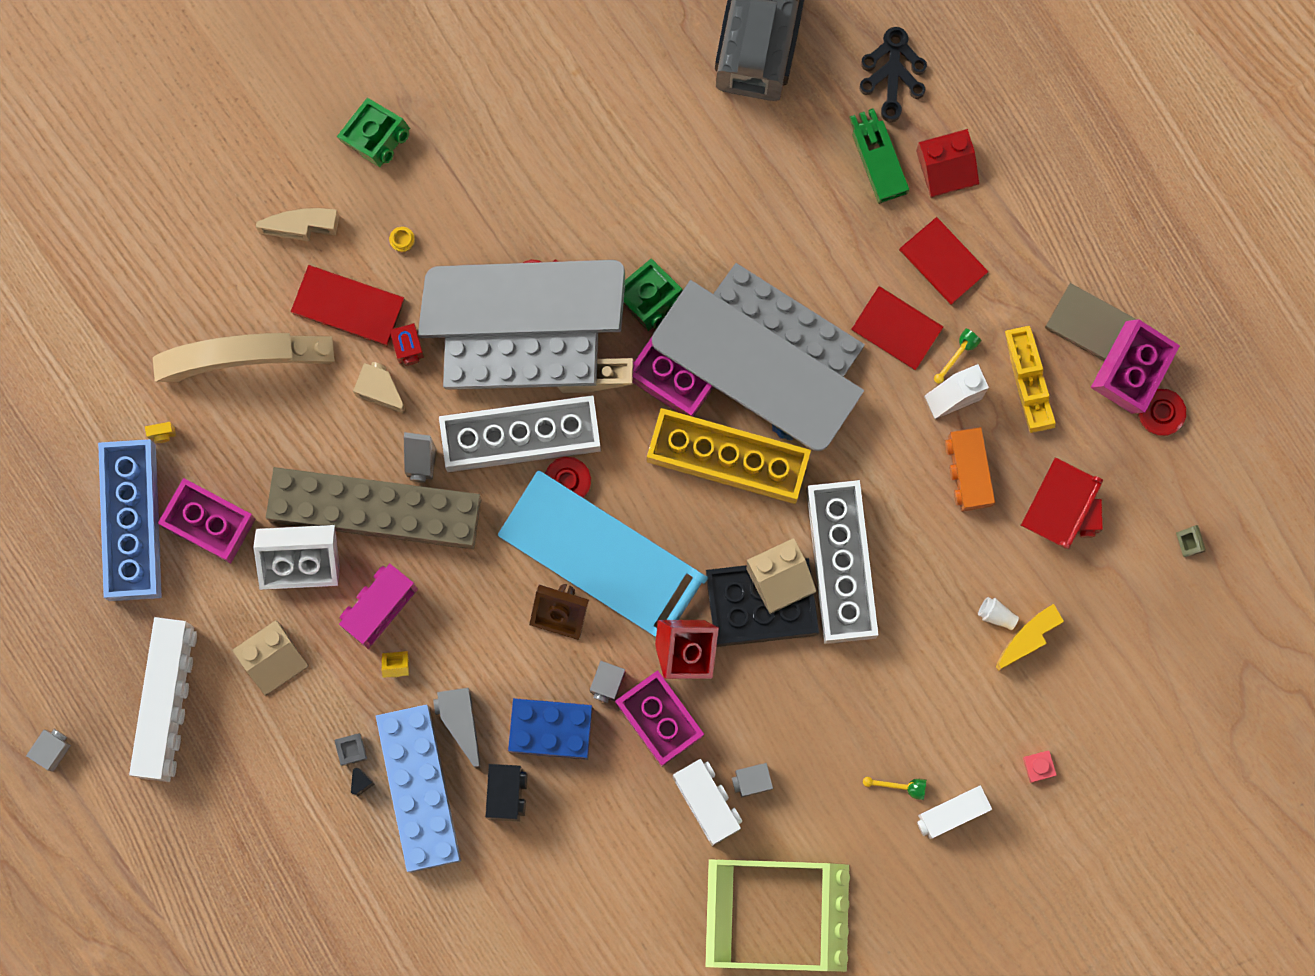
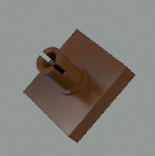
(559, 611)

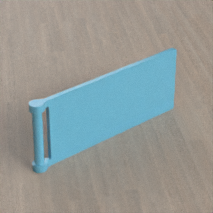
(598, 553)

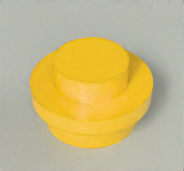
(401, 239)

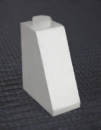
(957, 392)
(953, 812)

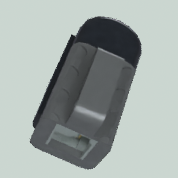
(757, 47)

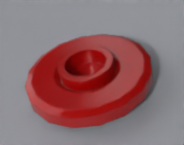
(1164, 414)
(571, 474)

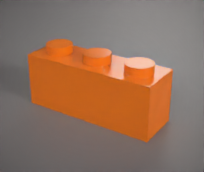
(970, 469)

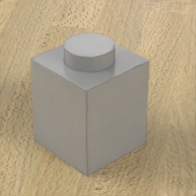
(607, 682)
(49, 749)
(752, 780)

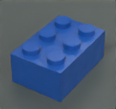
(550, 729)

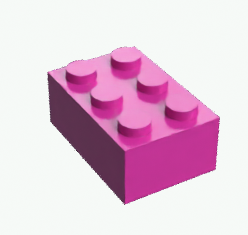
(1135, 366)
(669, 381)
(207, 520)
(377, 605)
(659, 718)

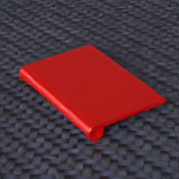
(943, 260)
(897, 328)
(1061, 503)

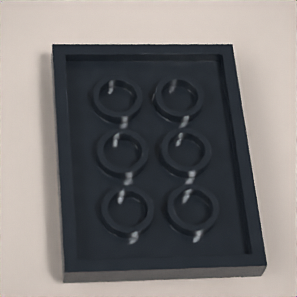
(743, 615)

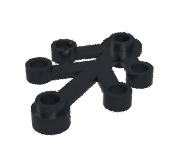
(893, 69)

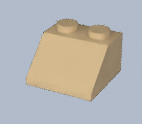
(781, 575)
(270, 657)

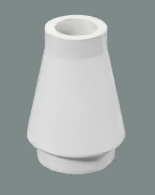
(996, 613)

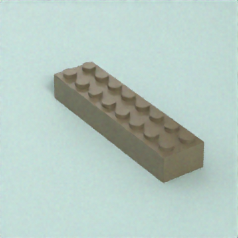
(374, 508)

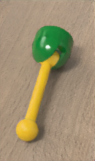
(968, 341)
(915, 788)

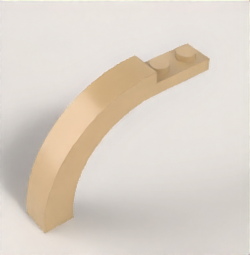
(240, 350)

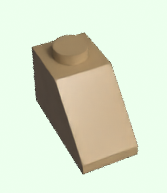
(377, 387)

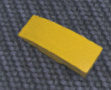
(1030, 636)

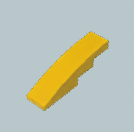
(1030, 379)

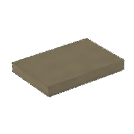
(1087, 321)

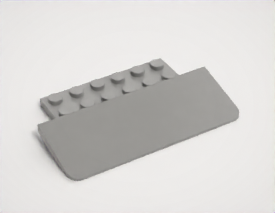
(522, 321)
(765, 354)

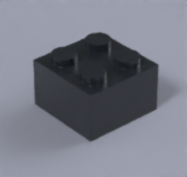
(505, 792)

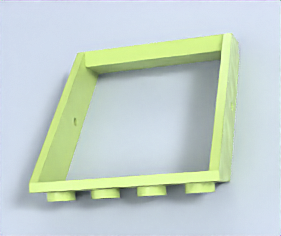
(833, 922)

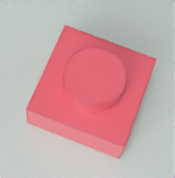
(1039, 766)

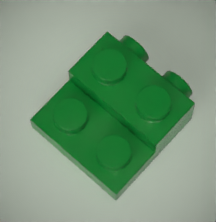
(374, 132)
(650, 294)

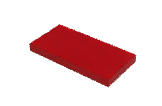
(347, 305)

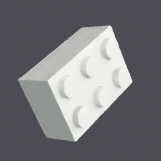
(296, 557)
(707, 801)

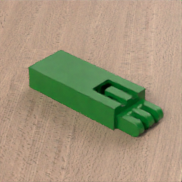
(881, 163)

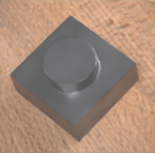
(350, 749)

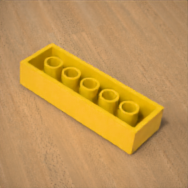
(728, 456)

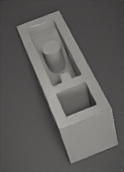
(419, 457)
(457, 714)

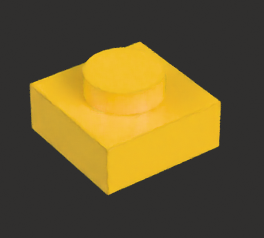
(160, 432)
(395, 664)

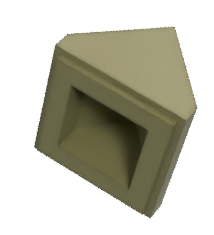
(1190, 541)

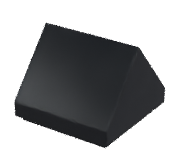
(360, 782)

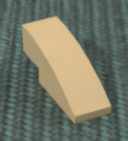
(300, 223)

